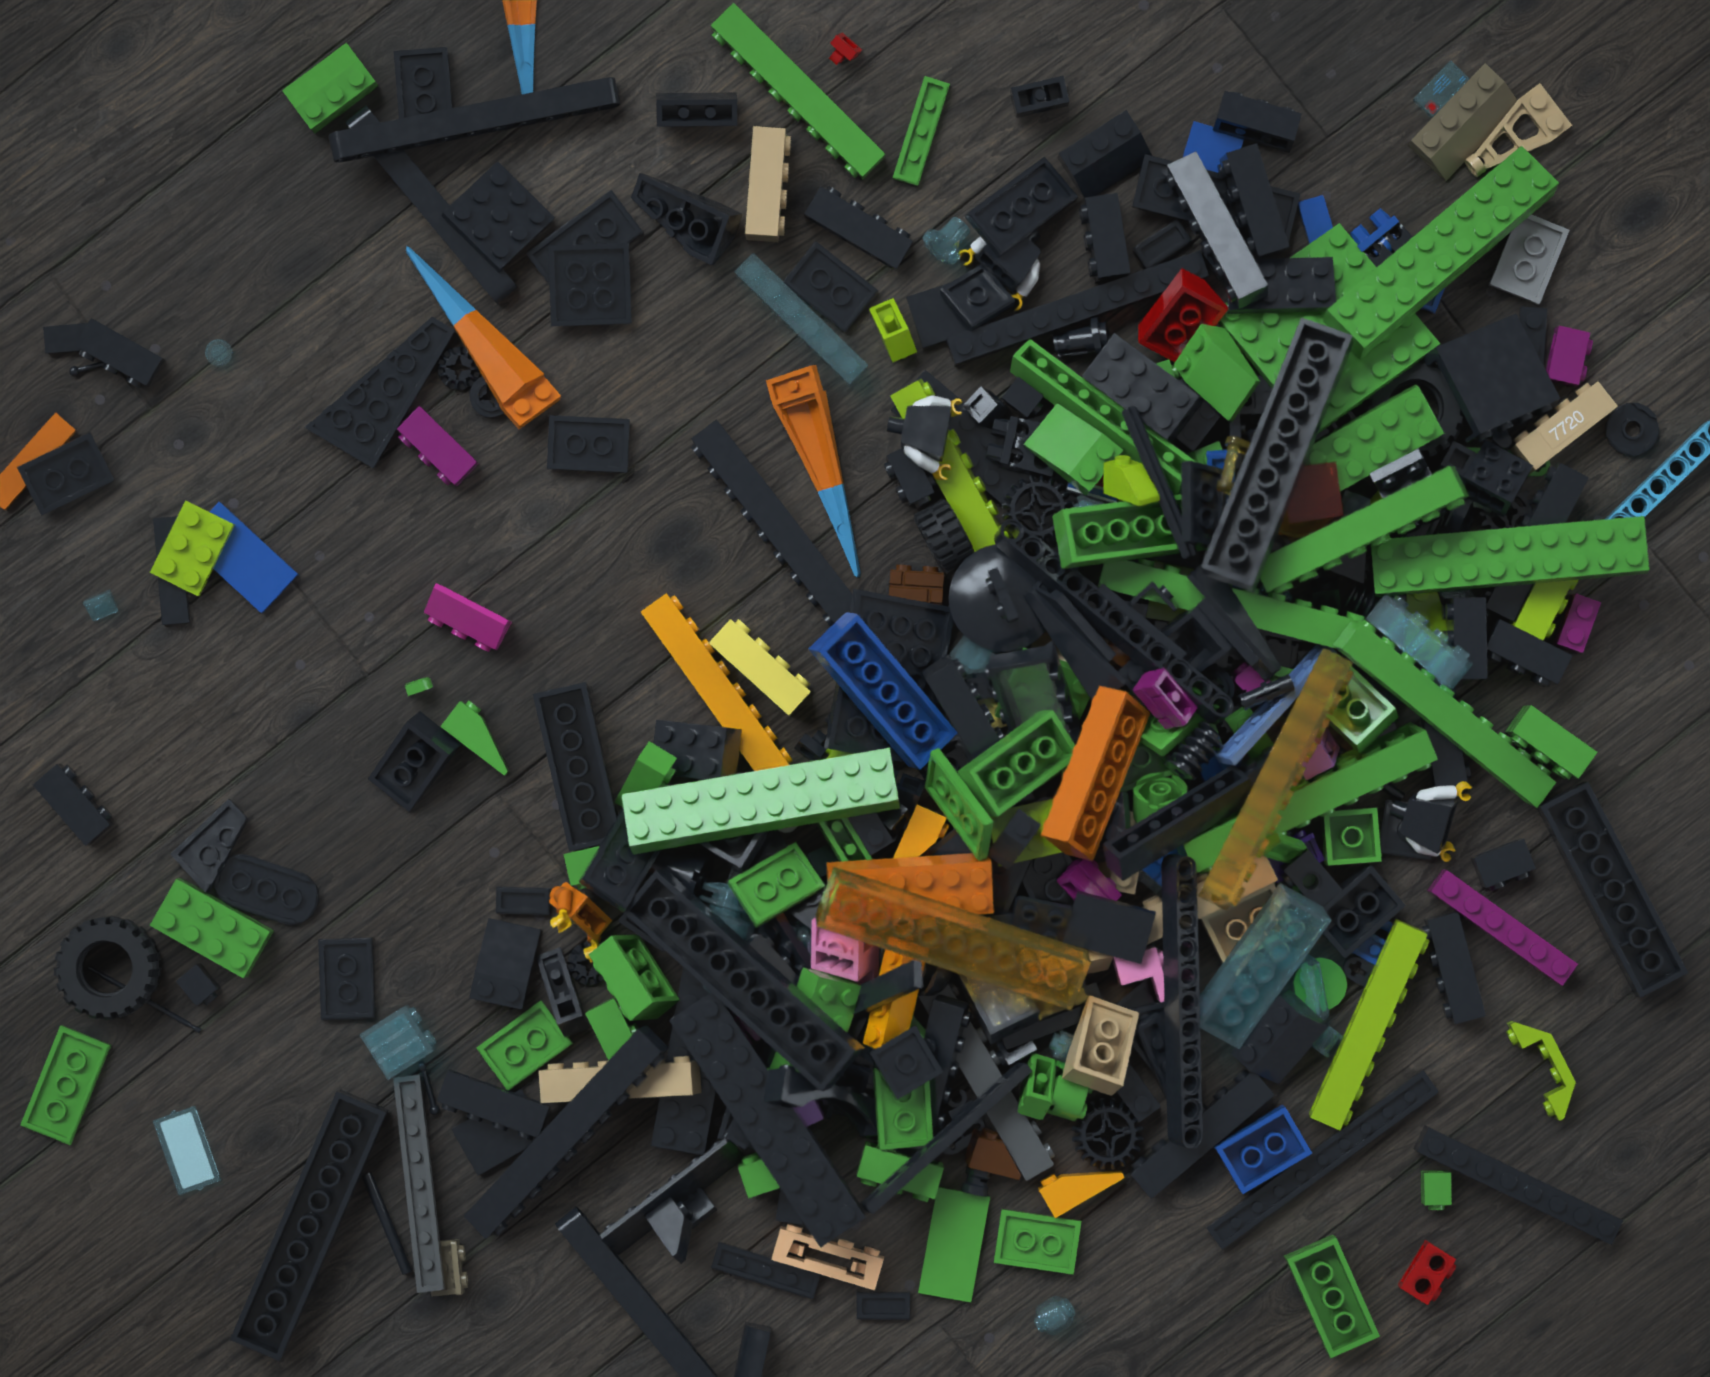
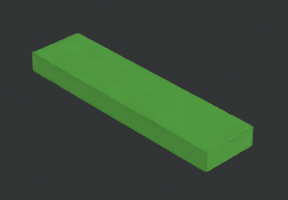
(921, 131)

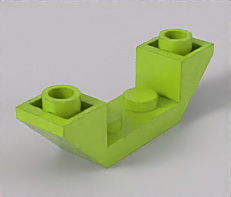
(1558, 1098)

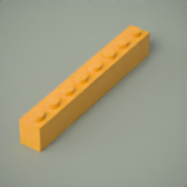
(712, 683)

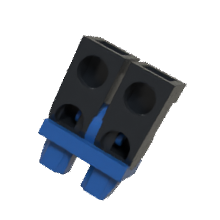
(1384, 241)

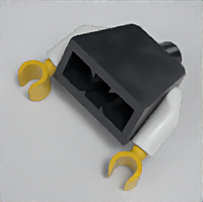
(1015, 268)
(926, 432)
(1429, 818)

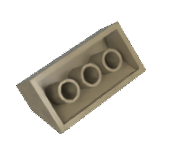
(1463, 122)

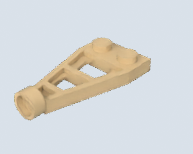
(1543, 113)

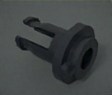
(1082, 339)

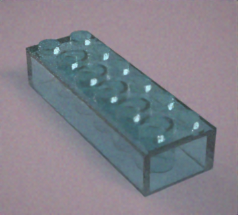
(1261, 965)

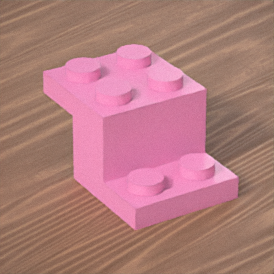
(843, 955)
(1150, 967)

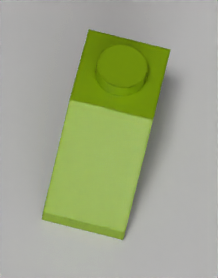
(893, 330)
(1129, 481)

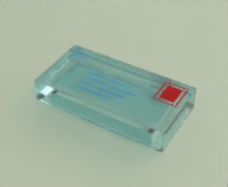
(1440, 89)

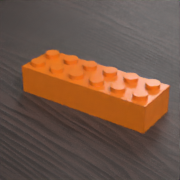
(1095, 773)
(945, 878)

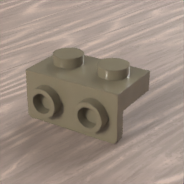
(452, 1259)

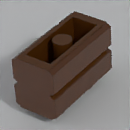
(917, 585)

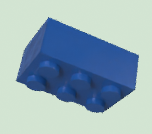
(1262, 1149)

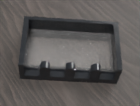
(1031, 683)

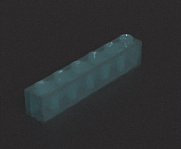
(801, 319)

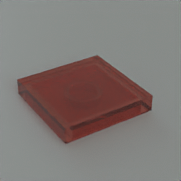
(1316, 494)

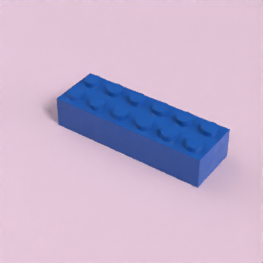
(882, 690)

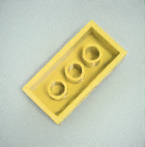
(760, 667)

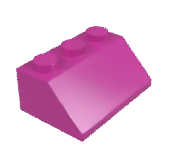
(466, 618)

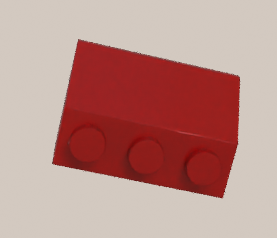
(1178, 315)

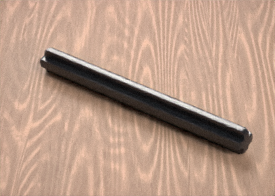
(1158, 478)

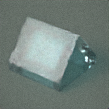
(100, 605)

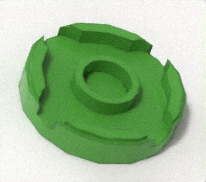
(1333, 979)

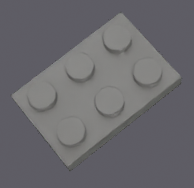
(1529, 259)

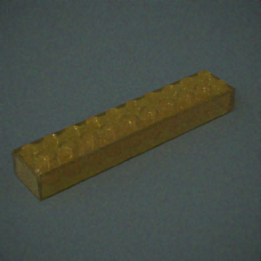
(1273, 783)
(952, 938)

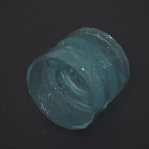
(726, 906)

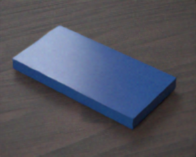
(251, 564)

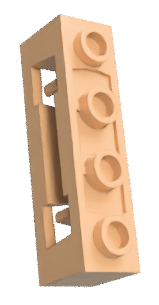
(843, 1249)

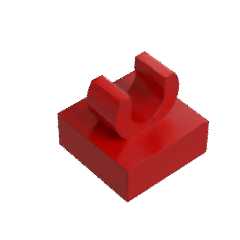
(844, 49)

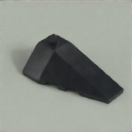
(693, 220)

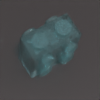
(398, 1041)

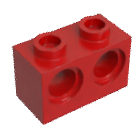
(1420, 1268)

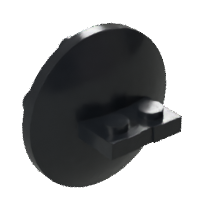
(991, 603)

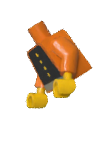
(581, 912)

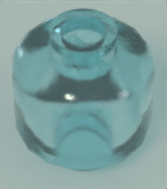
(1054, 1315)

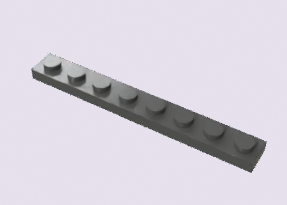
(419, 1183)

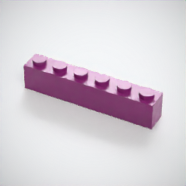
(1502, 927)

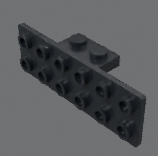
(683, 1186)

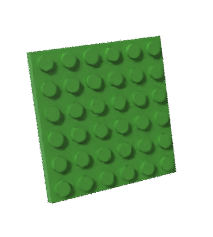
(1267, 336)

